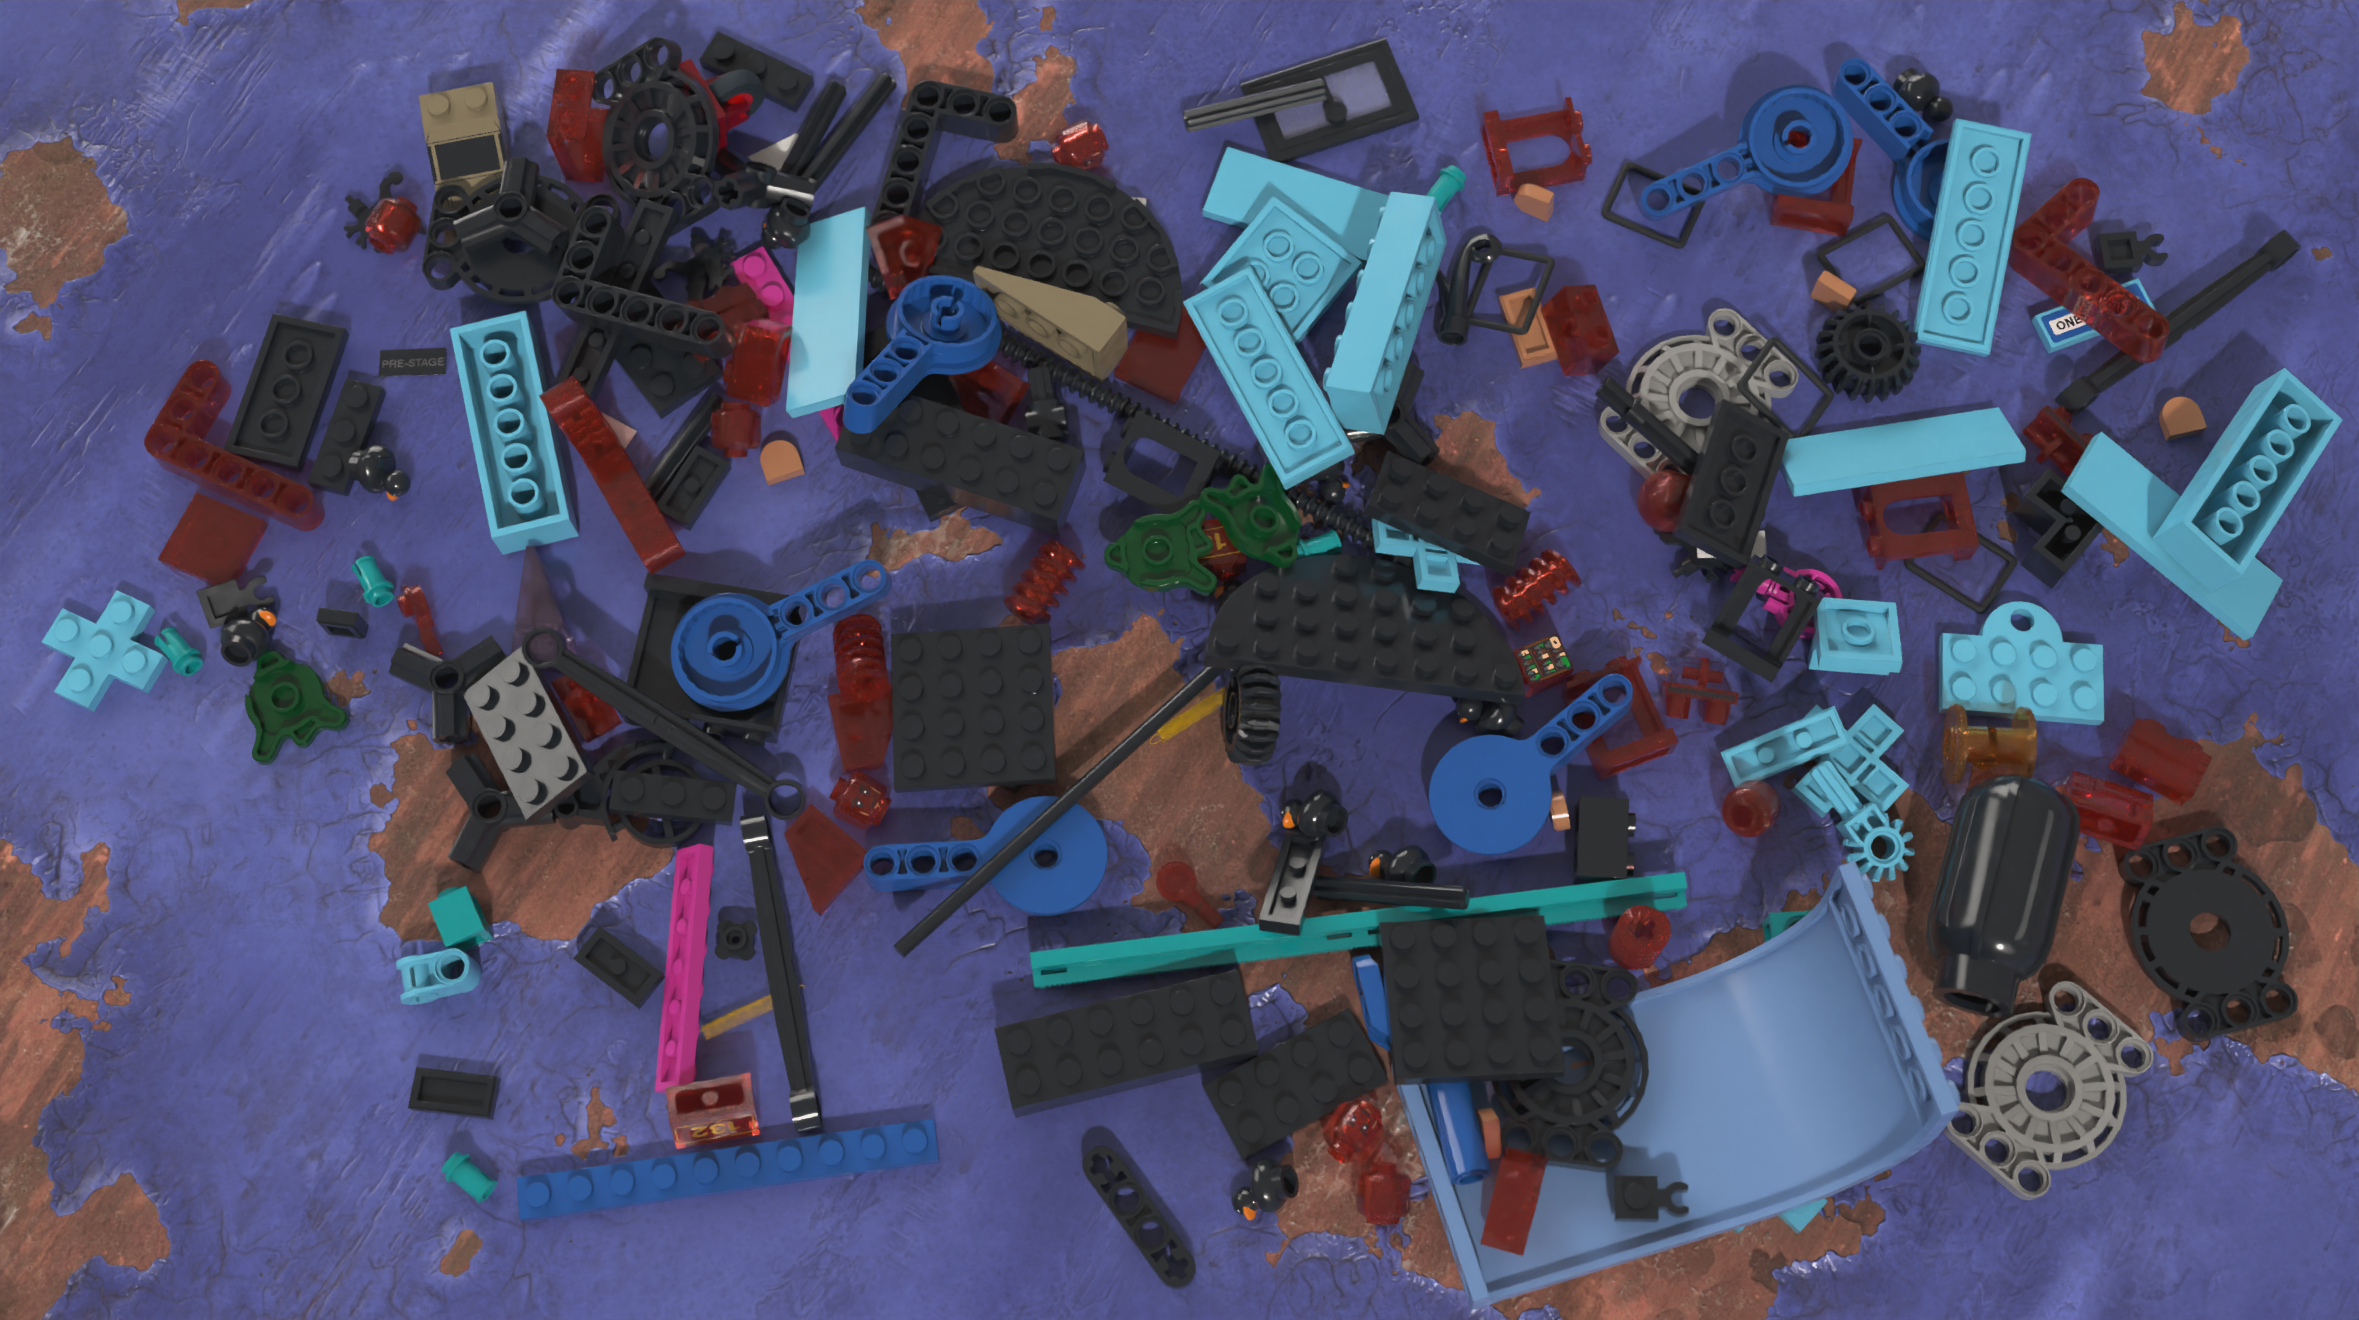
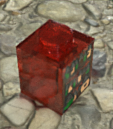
(1543, 664)

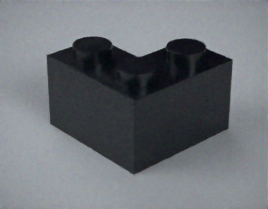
(2061, 522)

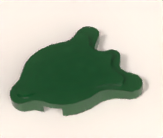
(1257, 517)
(1164, 552)
(288, 704)

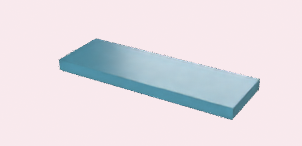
(1332, 206)
(1971, 237)
(829, 312)
(1268, 378)
(1900, 451)
(2133, 508)

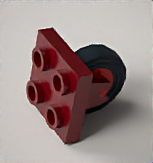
(732, 95)

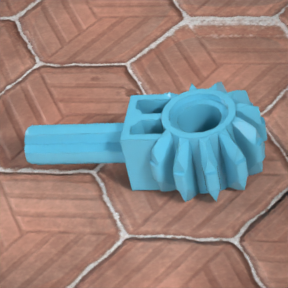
(1862, 825)

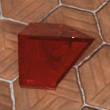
(903, 250)

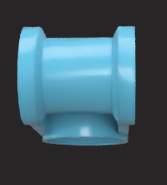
(428, 976)

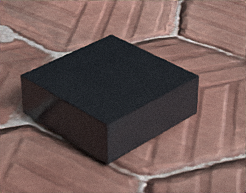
(342, 623)

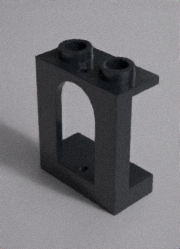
(1144, 426)
(1741, 650)

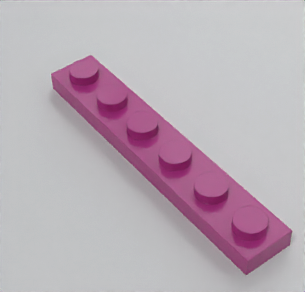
(775, 295)
(684, 967)

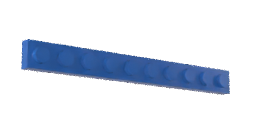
(727, 1170)

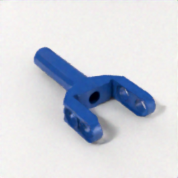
(1450, 1102)

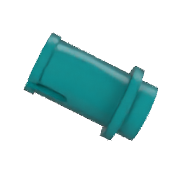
(1447, 185)
(1320, 545)
(376, 588)
(183, 657)
(468, 1177)

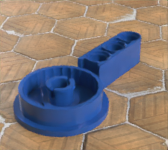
(1763, 152)
(1916, 158)
(922, 347)
(762, 637)
(1518, 771)
(1034, 889)

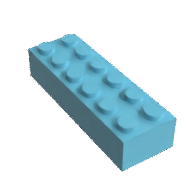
(1385, 312)
(513, 433)
(2247, 480)

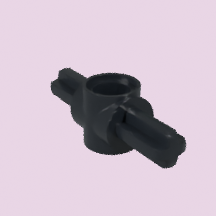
(1045, 414)

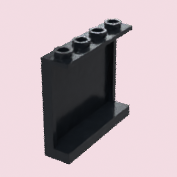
(653, 673)

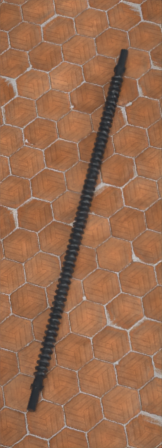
(1126, 409)

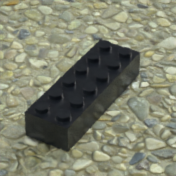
(970, 462)
(1126, 1043)

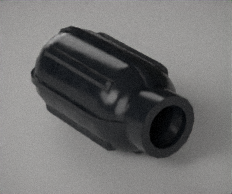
(2000, 891)

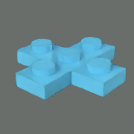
(1433, 565)
(105, 651)
(1860, 764)

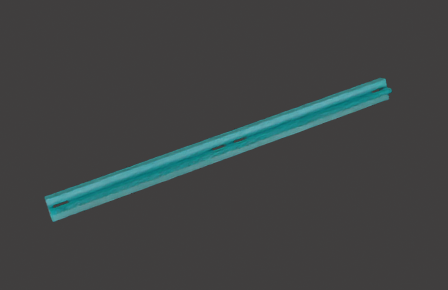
(1342, 931)

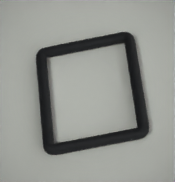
(1638, 228)
(1862, 231)
(1536, 300)
(1803, 368)
(1952, 592)

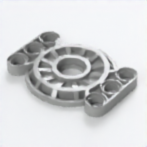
(1699, 362)
(2080, 1064)

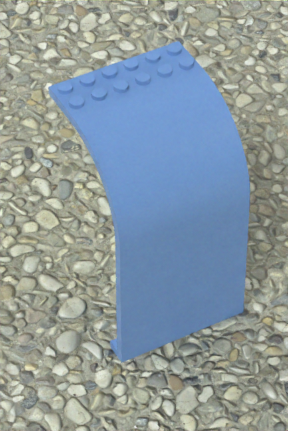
(1759, 1095)

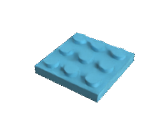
(1294, 264)

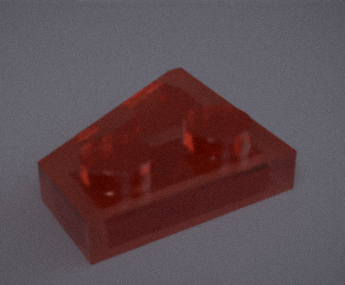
(990, 391)
(861, 731)
(824, 857)

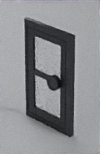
(1362, 100)

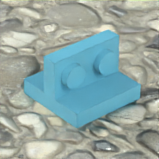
(1856, 637)

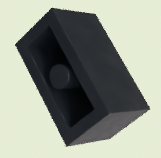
(1602, 840)

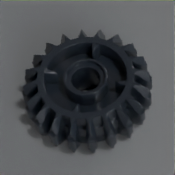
(1863, 374)
(1251, 714)

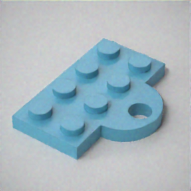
(2017, 669)

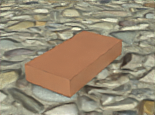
(1535, 345)

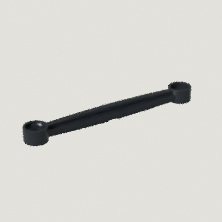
(2182, 319)
(663, 722)
(780, 973)

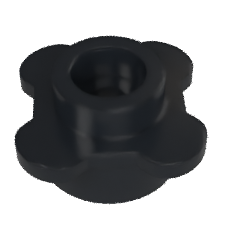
(742, 950)

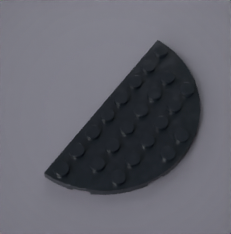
(1063, 232)
(1364, 627)

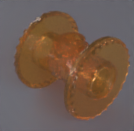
(1988, 746)

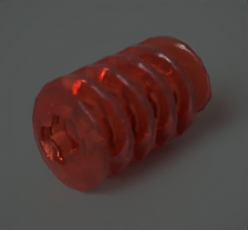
(1043, 582)
(1533, 586)
(860, 658)
(1653, 932)

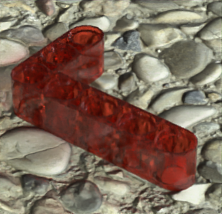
(2072, 212)
(220, 464)
(614, 474)

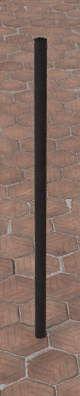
(1056, 810)

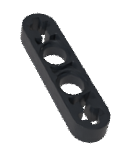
(1143, 1214)

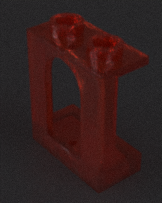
(1561, 123)
(578, 124)
(1818, 215)
(1886, 545)
(1656, 741)
(1514, 1200)

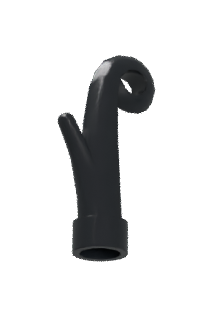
(1453, 324)

